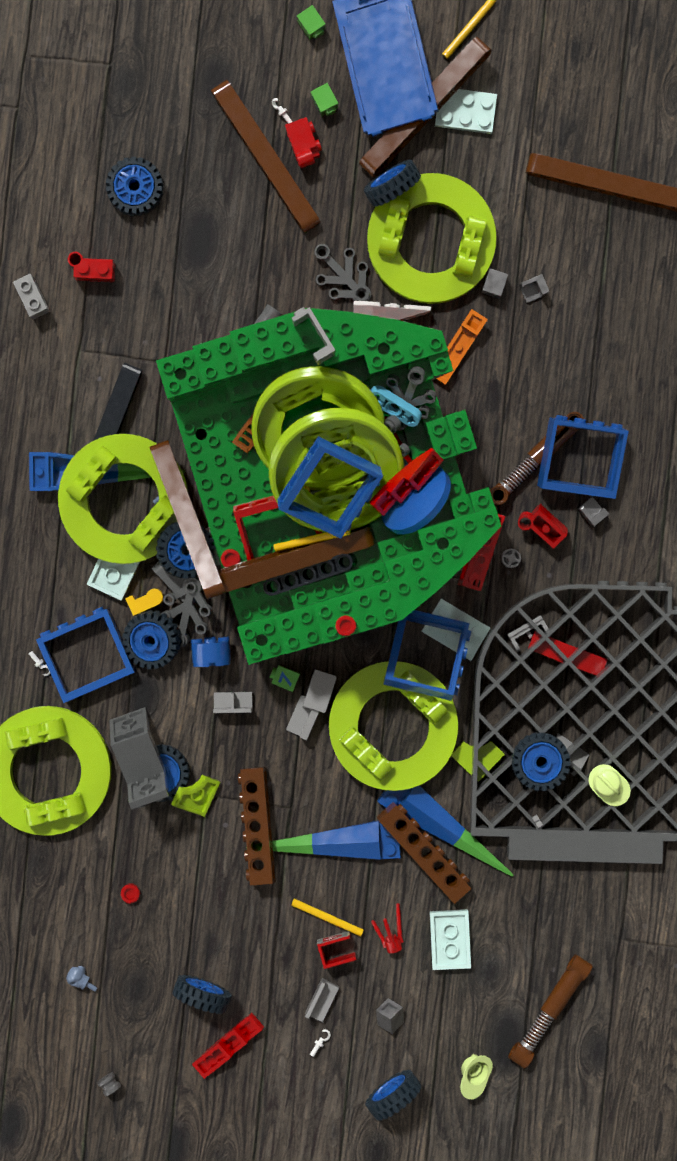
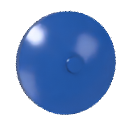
(420, 505)

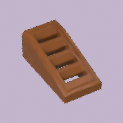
(237, 442)

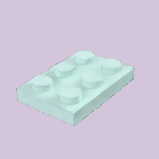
(468, 112)
(112, 577)
(451, 638)
(450, 939)

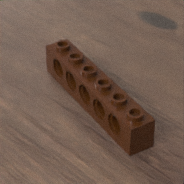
(264, 835)
(454, 890)

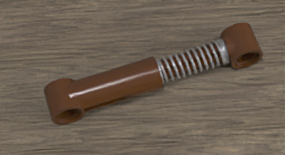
(534, 459)
(575, 973)

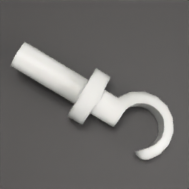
(282, 112)
(38, 662)
(319, 1043)

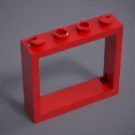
(253, 508)
(478, 565)

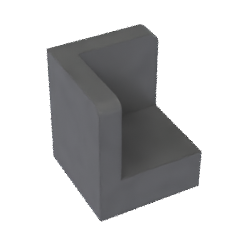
(494, 283)
(534, 288)
(593, 512)
(390, 1016)

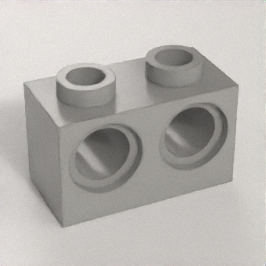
(31, 296)

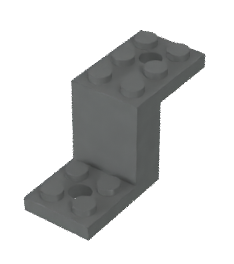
(138, 758)

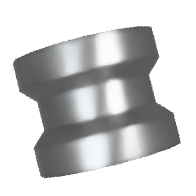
(514, 558)
(109, 1084)

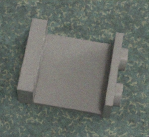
(324, 353)

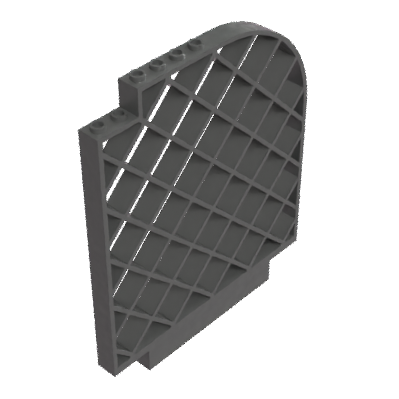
(581, 843)

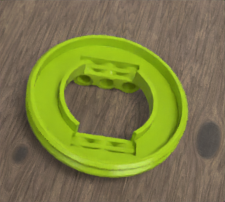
(474, 252)
(299, 387)
(334, 425)
(81, 478)
(362, 758)
(62, 813)

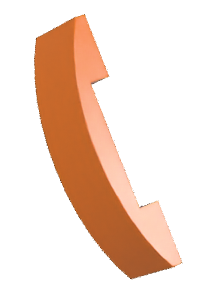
(463, 340)

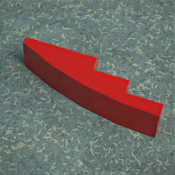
(411, 476)
(584, 661)
(227, 1045)

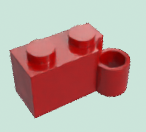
(303, 142)
(93, 269)
(545, 525)

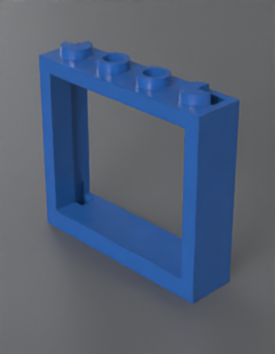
(310, 461)
(616, 462)
(81, 621)
(438, 622)

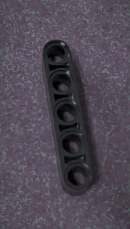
(119, 401)
(301, 577)

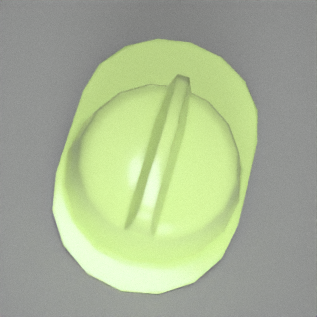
(609, 785)
(475, 1075)

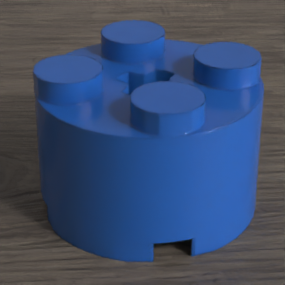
(211, 652)

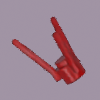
(392, 942)

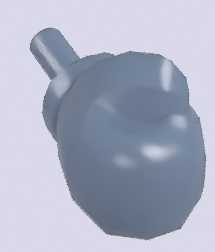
(77, 978)

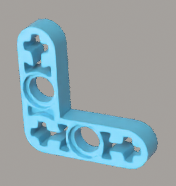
(409, 409)

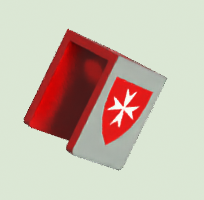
(337, 960)

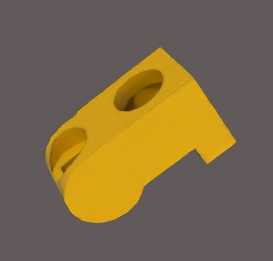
(151, 599)

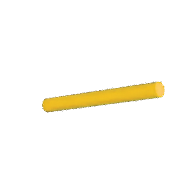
(468, 28)
(306, 540)
(327, 917)

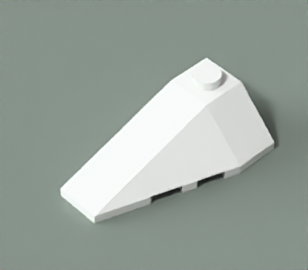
(390, 310)

